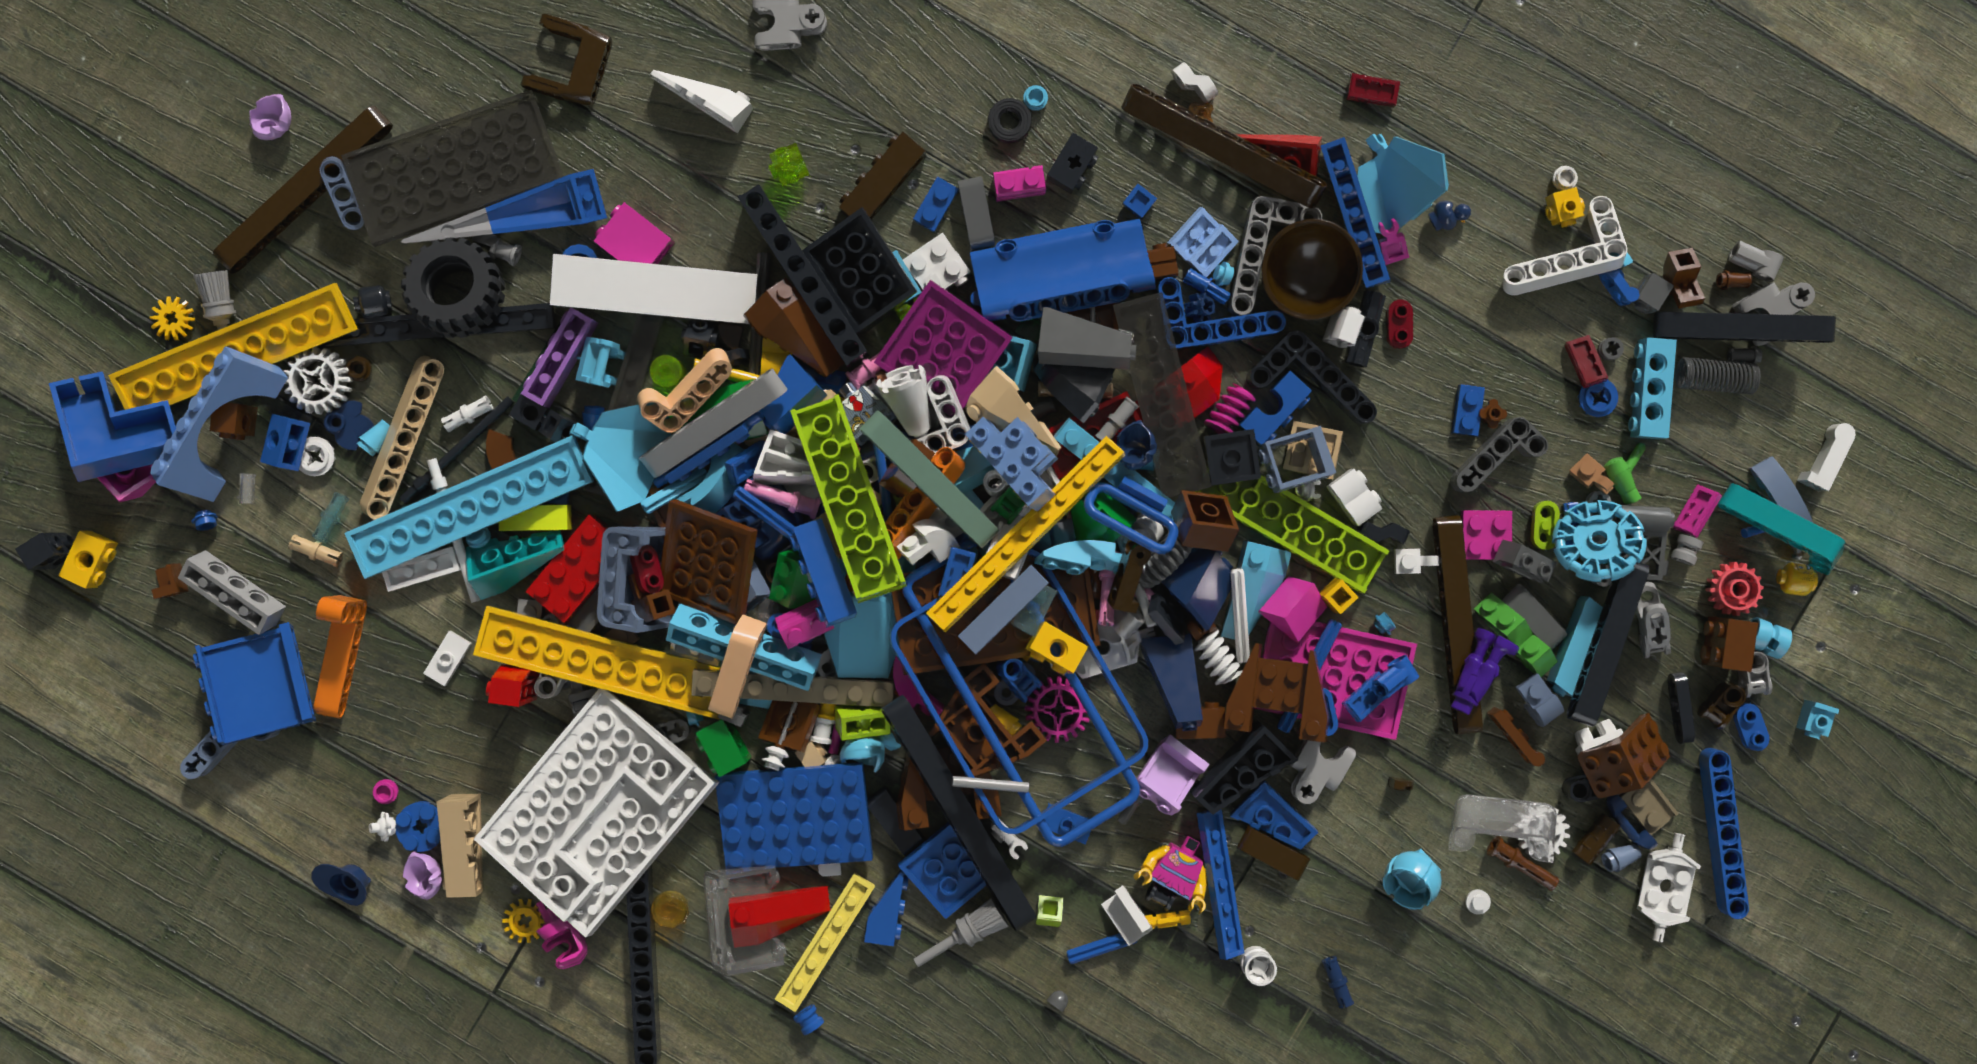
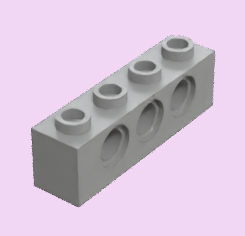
(231, 592)

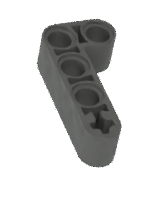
(1493, 458)

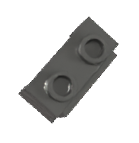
(1524, 561)

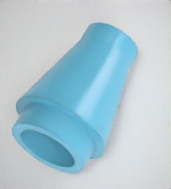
(373, 439)

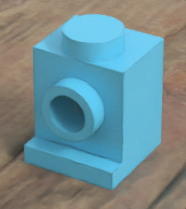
(1816, 719)

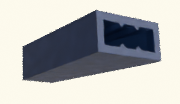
(1176, 678)

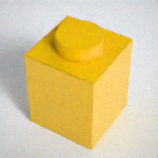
(1338, 596)

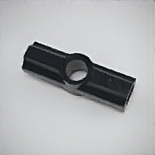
(1371, 308)

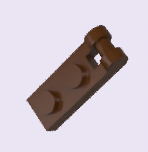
(1517, 738)

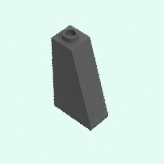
(1082, 343)

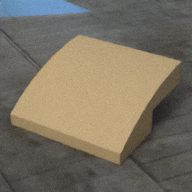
(1299, 456)

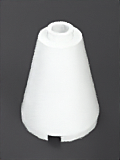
(908, 398)

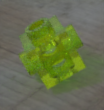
(788, 164)

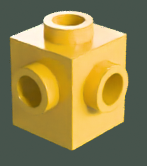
(1564, 207)

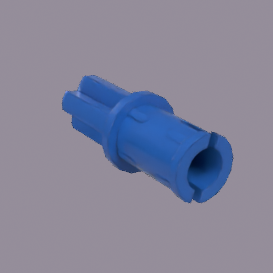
(1206, 285)

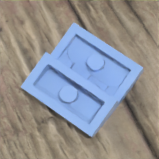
(1202, 242)

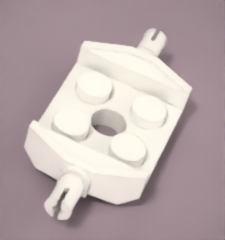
(1120, 654)
(1672, 905)

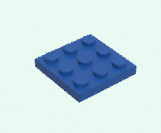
(943, 871)

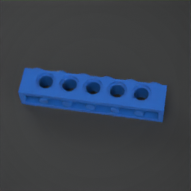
(1355, 211)

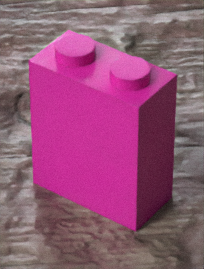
(632, 237)

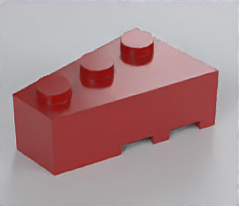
(512, 686)

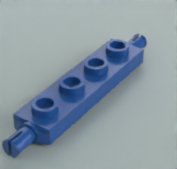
(702, 457)

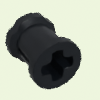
(1160, 895)

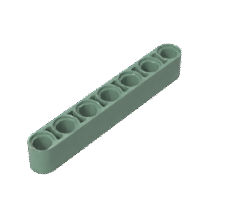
(929, 479)

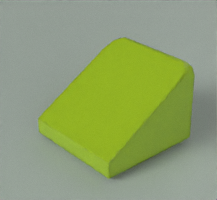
(1049, 911)

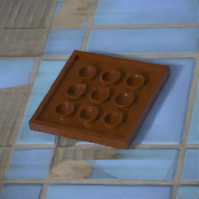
(707, 561)

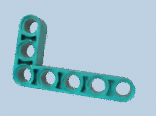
(1822, 545)

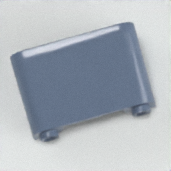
(614, 592)

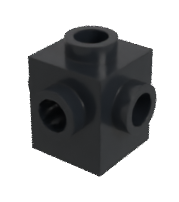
(699, 338)

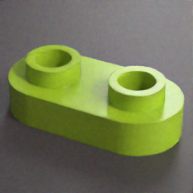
(1544, 525)

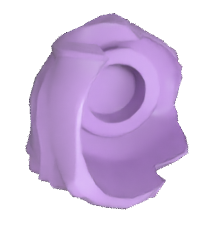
(270, 117)
(422, 875)

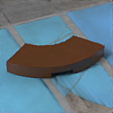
(499, 449)

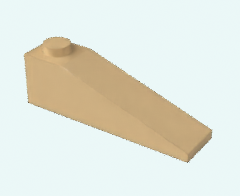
(1001, 404)

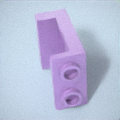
(1170, 775)

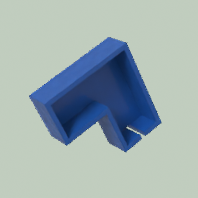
(107, 440)

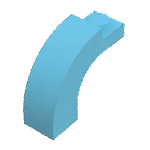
(715, 488)

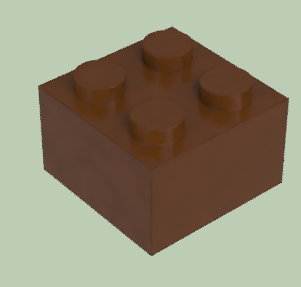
(1204, 521)
(1729, 643)

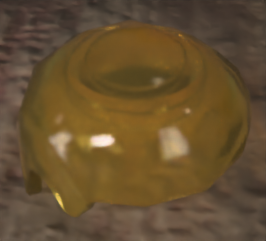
(670, 909)

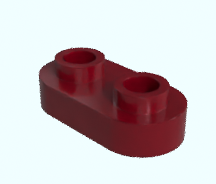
(1397, 323)
(645, 569)

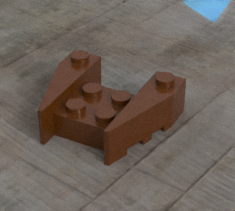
(1282, 688)
(969, 736)
(914, 794)

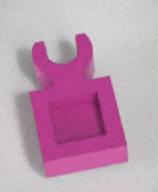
(1394, 244)

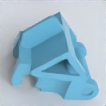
(595, 359)

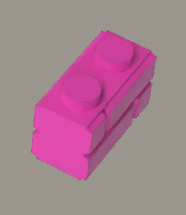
(1019, 183)
(801, 625)

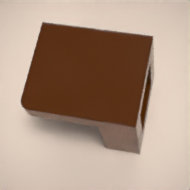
(168, 582)

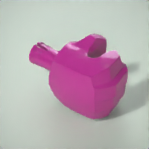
(558, 932)

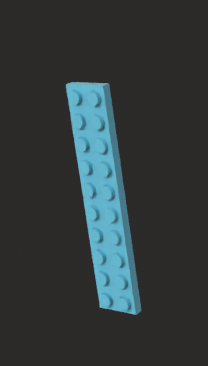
(469, 507)

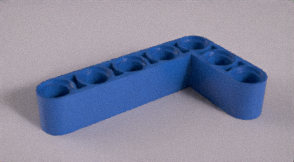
(1211, 327)

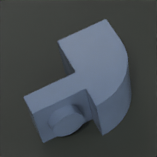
(1539, 700)

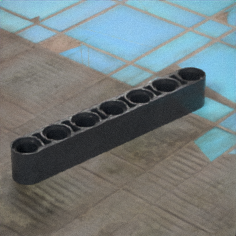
(1744, 327)
(1606, 646)

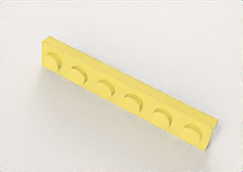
(824, 942)

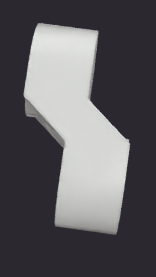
(1189, 81)

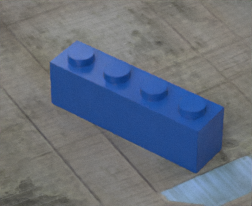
(823, 572)

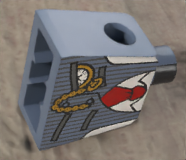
(860, 406)

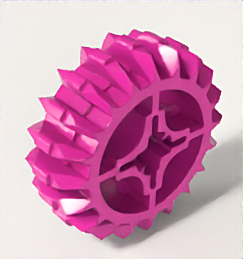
(1057, 730)

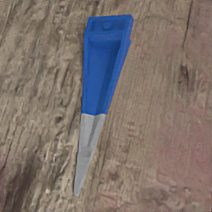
(559, 203)

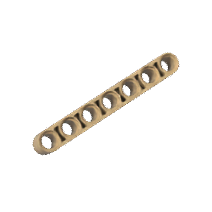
(399, 425)

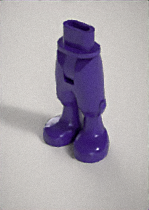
(1478, 676)

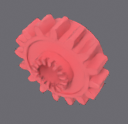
(1722, 588)

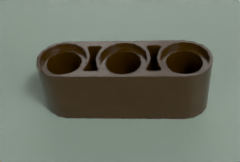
(1273, 852)

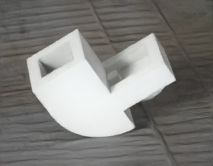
(930, 538)

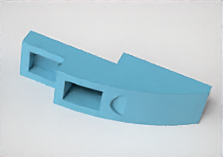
(1080, 555)

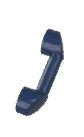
(1615, 806)

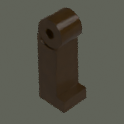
(1127, 577)

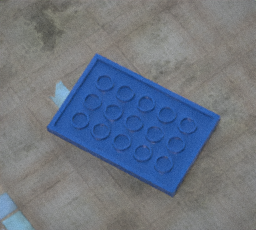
(794, 816)

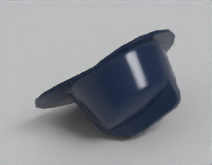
(344, 883)

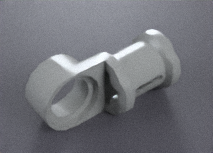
(500, 249)

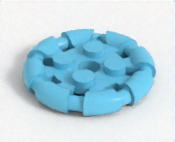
(1593, 553)

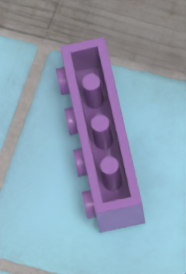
(559, 358)

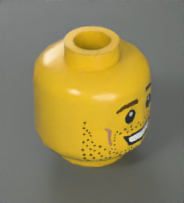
(1797, 579)

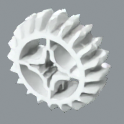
(304, 396)

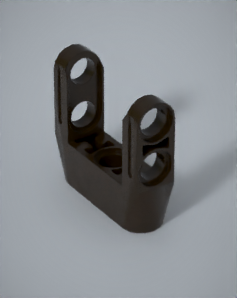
(588, 66)

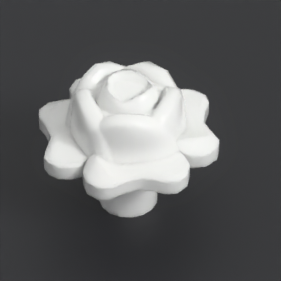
(384, 827)

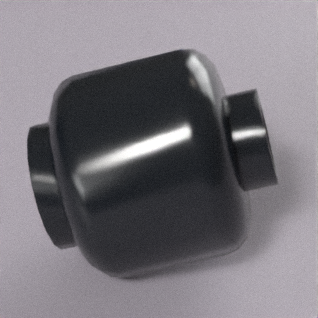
(373, 301)

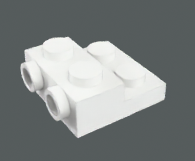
(938, 263)

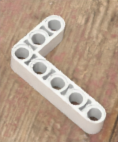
(1574, 258)
(948, 423)

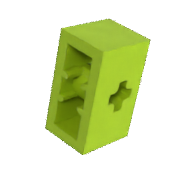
(860, 722)

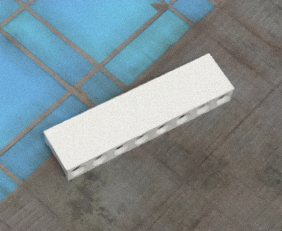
(651, 288)

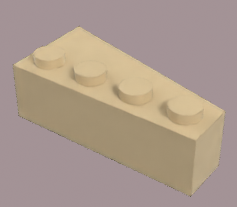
(461, 855)

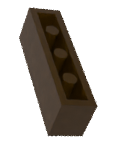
(884, 177)

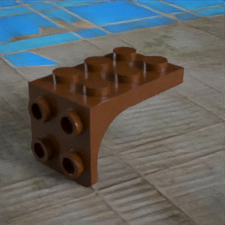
(1626, 761)

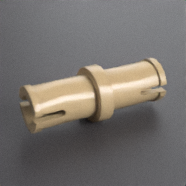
(315, 550)

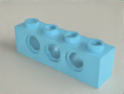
(1660, 402)

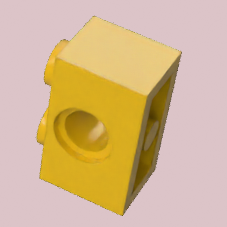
(76, 566)
(1071, 649)

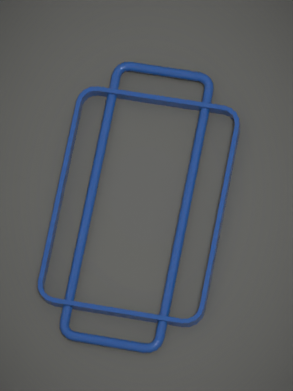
(1037, 817)

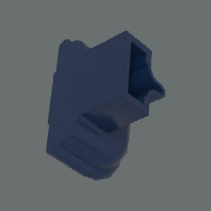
(768, 540)

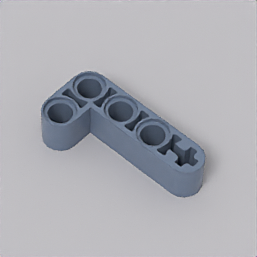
(203, 752)

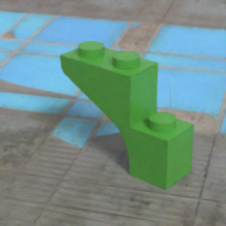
(1513, 627)

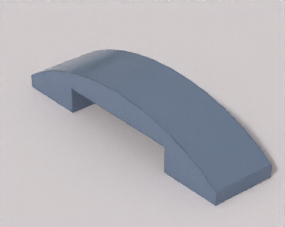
(1780, 488)

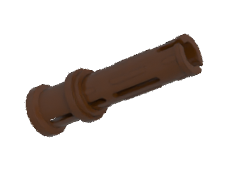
(1513, 857)

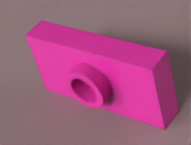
(1697, 511)

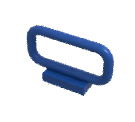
(1140, 500)

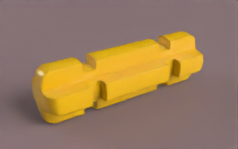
(1169, 919)

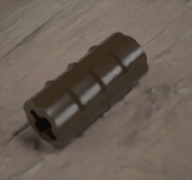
(1596, 839)

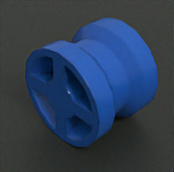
(808, 1019)

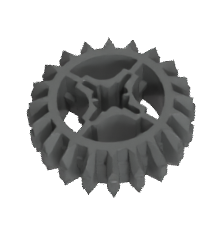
(1163, 565)

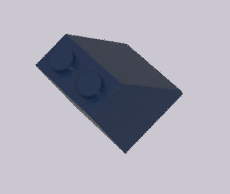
(1201, 584)

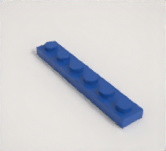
(1220, 884)

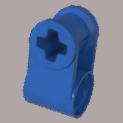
(1020, 681)

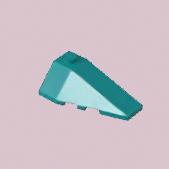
(505, 563)

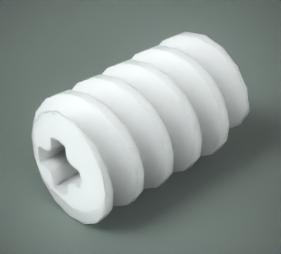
(1217, 658)

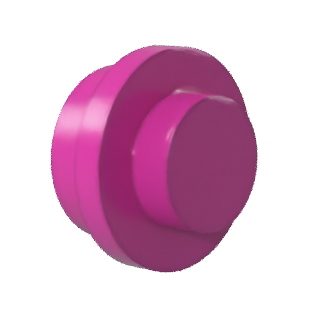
(385, 791)

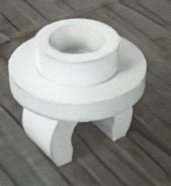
(1307, 491)

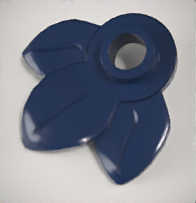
(352, 424)

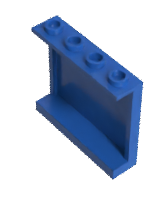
(254, 685)

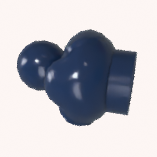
(1444, 216)

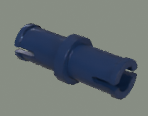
(1337, 982)

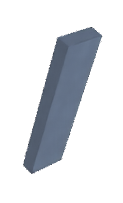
(1003, 609)

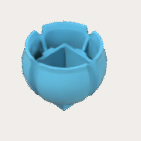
(1412, 879)

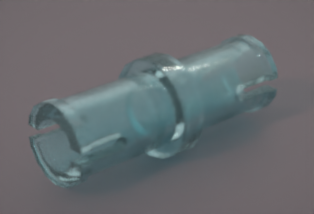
(330, 517)

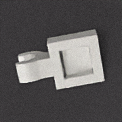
(1409, 561)
(1010, 839)

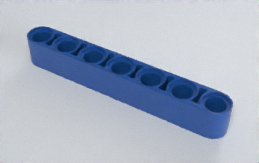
(1731, 841)

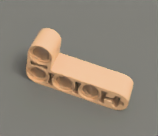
(712, 367)
(736, 665)

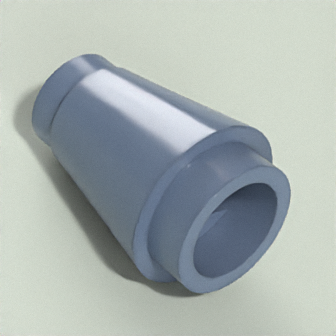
(1620, 857)

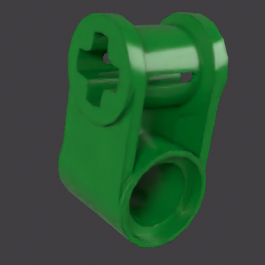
(1011, 502)

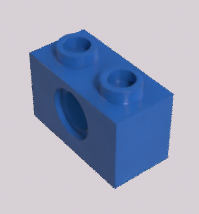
(285, 442)

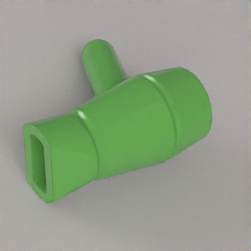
(1620, 474)

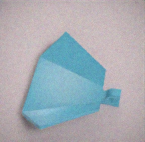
(1401, 180)
(615, 451)

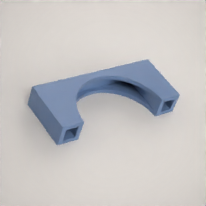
(230, 378)

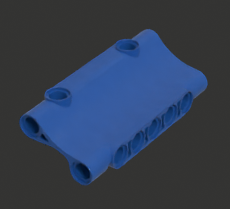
(1062, 270)

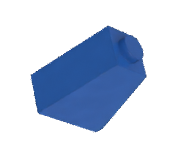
(801, 393)

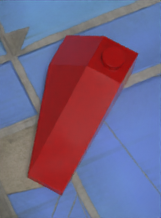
(1296, 149)
(767, 915)

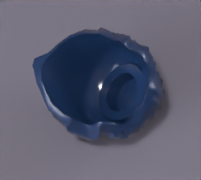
(1138, 445)

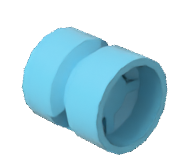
(1772, 639)

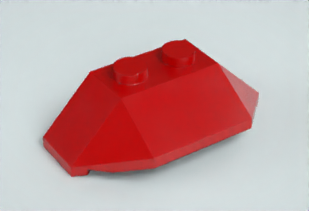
(1202, 380)

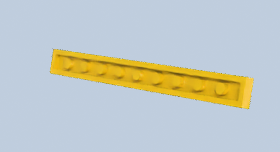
(1025, 535)

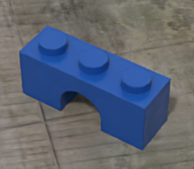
(1290, 394)

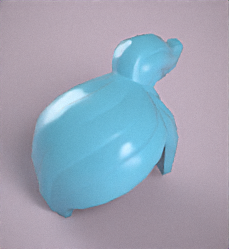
(869, 749)

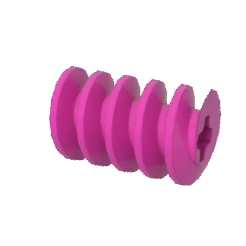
(1229, 410)

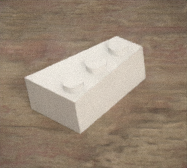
(783, 462)

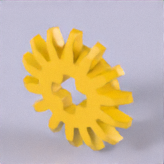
(181, 314)
(515, 917)

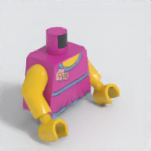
(1177, 870)

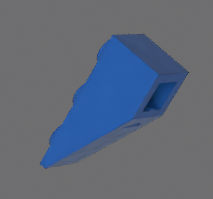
(883, 917)

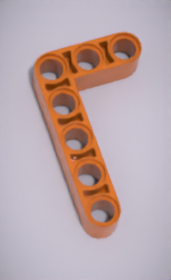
(341, 651)

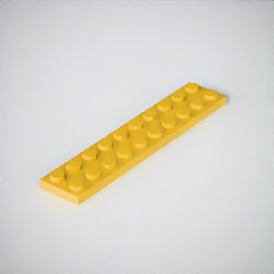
(266, 336)
(591, 660)

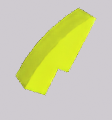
(540, 518)

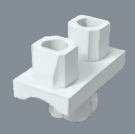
(1607, 734)

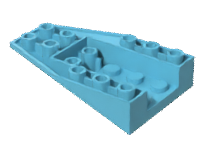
(862, 644)

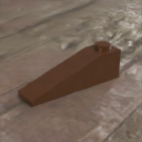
(790, 323)

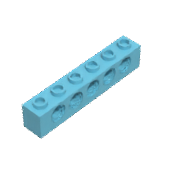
(772, 658)

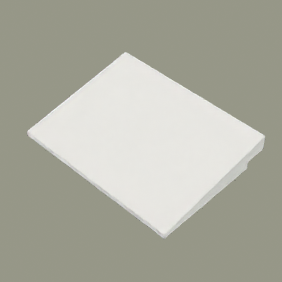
(595, 812)

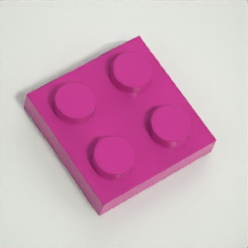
(1485, 532)

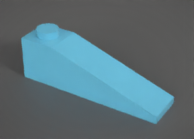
(1263, 574)

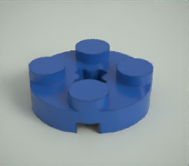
(406, 827)

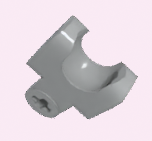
(789, 25)
(1772, 301)
(1653, 624)
(1317, 771)

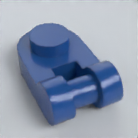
(1618, 287)

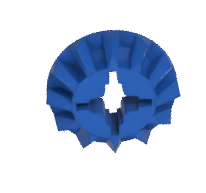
(1599, 409)

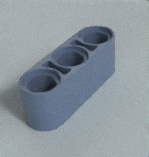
(334, 182)

